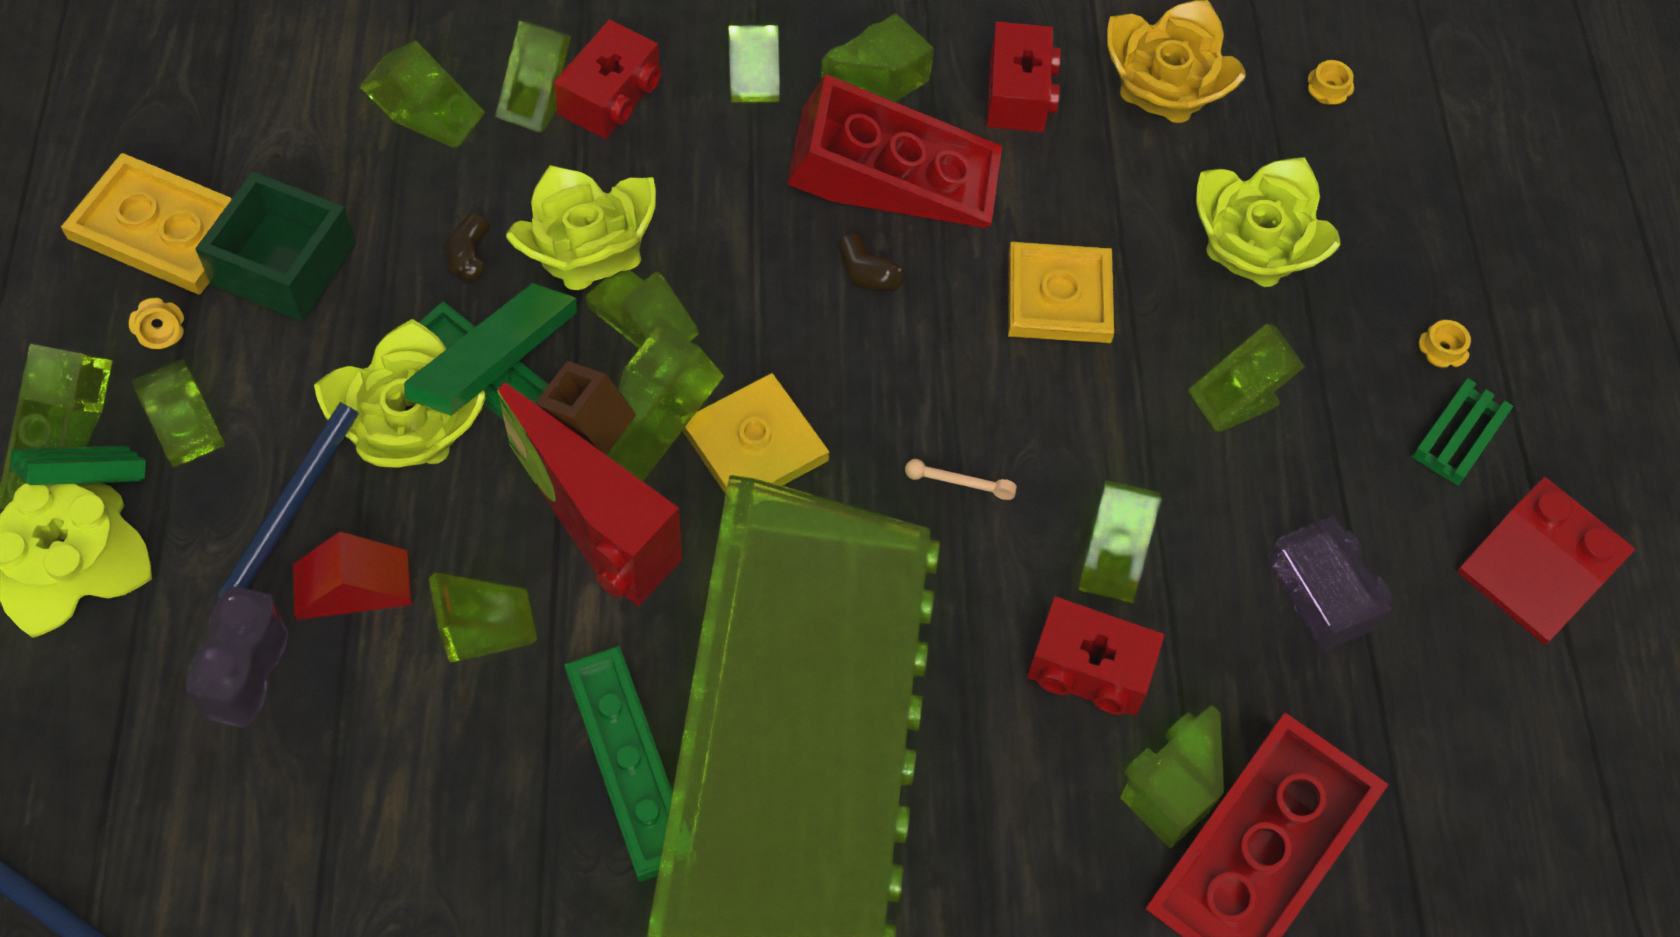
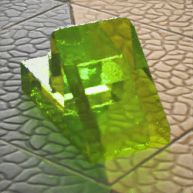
(532, 68)
(640, 306)
(1247, 379)
(178, 413)
(1119, 541)

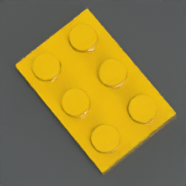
(148, 221)

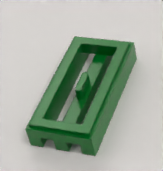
(1482, 404)
(77, 465)

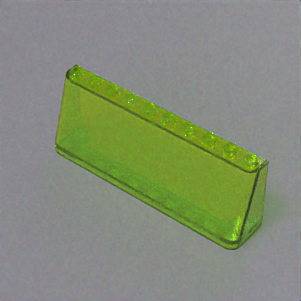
(798, 722)

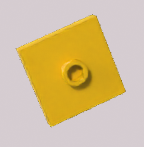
(1060, 292)
(756, 436)

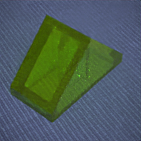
(754, 62)
(480, 616)

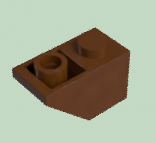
(587, 405)

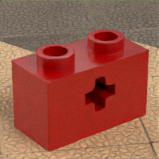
(1021, 77)
(607, 79)
(1124, 653)

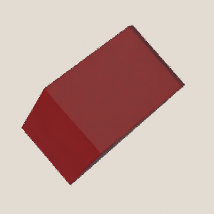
(350, 577)

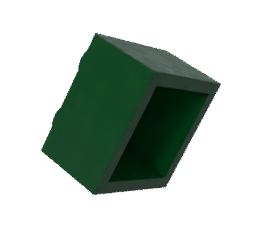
(276, 246)

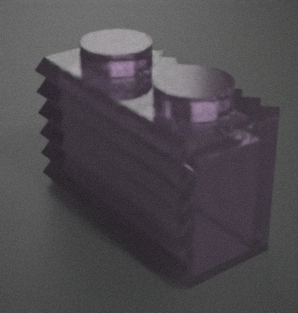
(1330, 583)

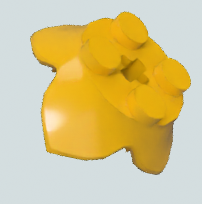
(1174, 63)

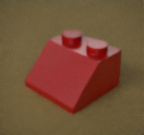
(1545, 560)

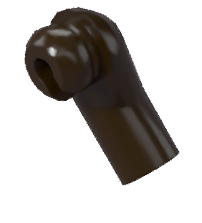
(461, 249)
(869, 270)

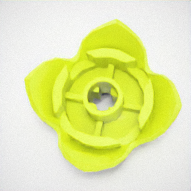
(1265, 223)
(581, 229)
(383, 428)
(48, 577)

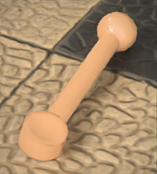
(1002, 488)

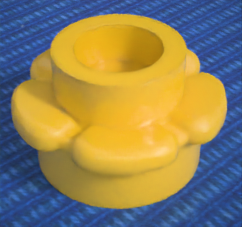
(1331, 82)
(1450, 335)
(152, 337)

